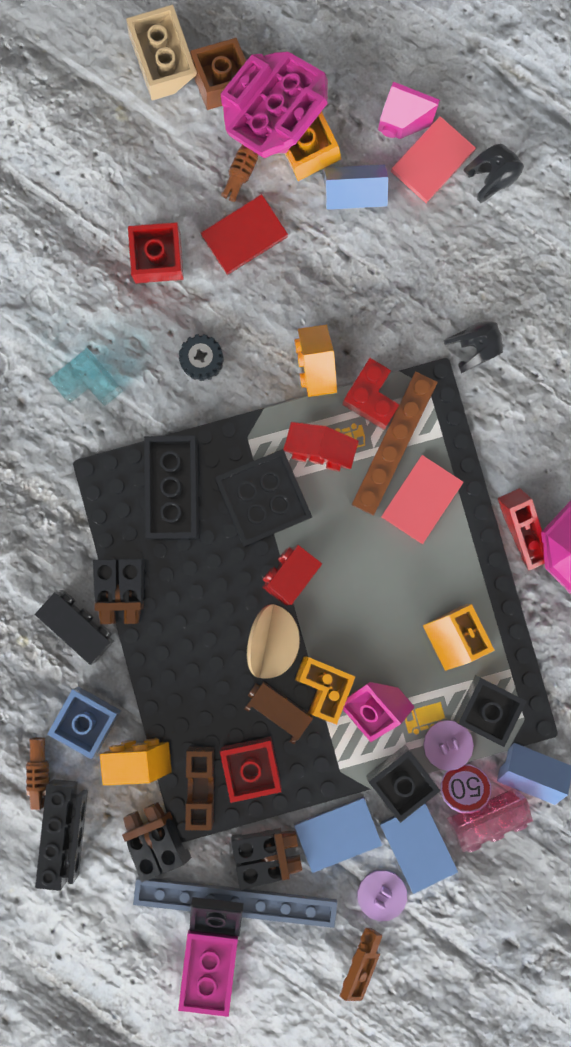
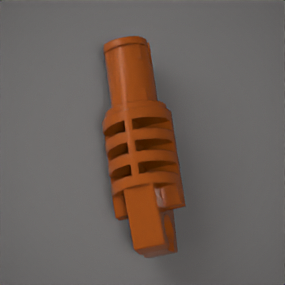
(240, 172)
(37, 773)

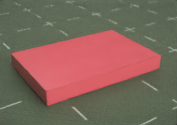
(433, 159)
(422, 499)

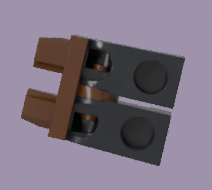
(119, 587)
(154, 843)
(262, 857)

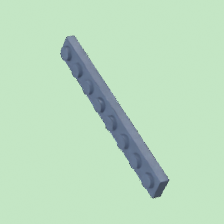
(257, 903)

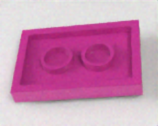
(208, 973)

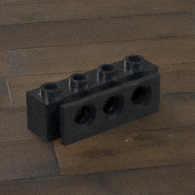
(55, 835)

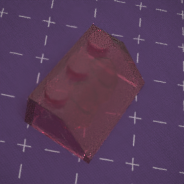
(500, 815)

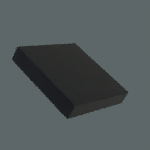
(216, 916)

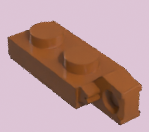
(362, 966)

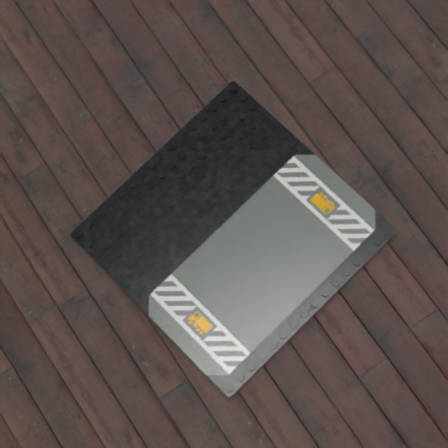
(354, 614)

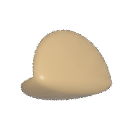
(272, 642)

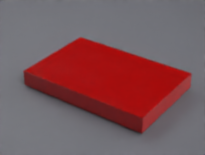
(244, 234)

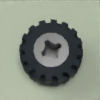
(204, 366)

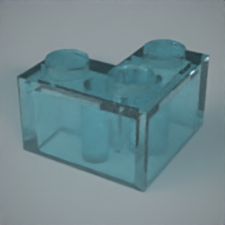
(85, 373)

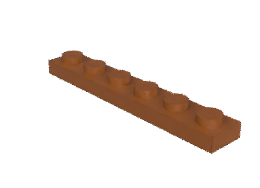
(394, 443)

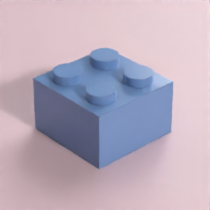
(84, 722)

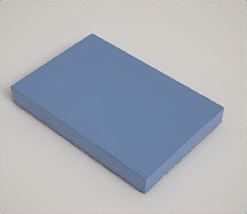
(337, 834)
(419, 849)

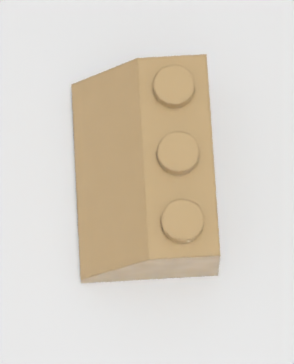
(161, 51)

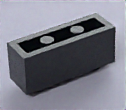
(75, 626)

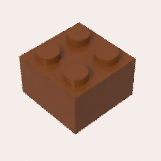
(216, 68)

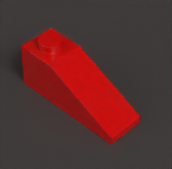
(524, 526)

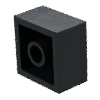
(489, 711)
(402, 783)

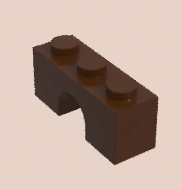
(200, 788)

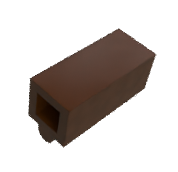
(279, 709)

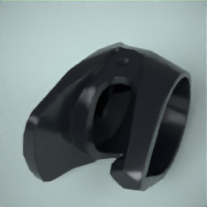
(502, 167)
(484, 337)

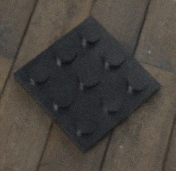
(263, 497)

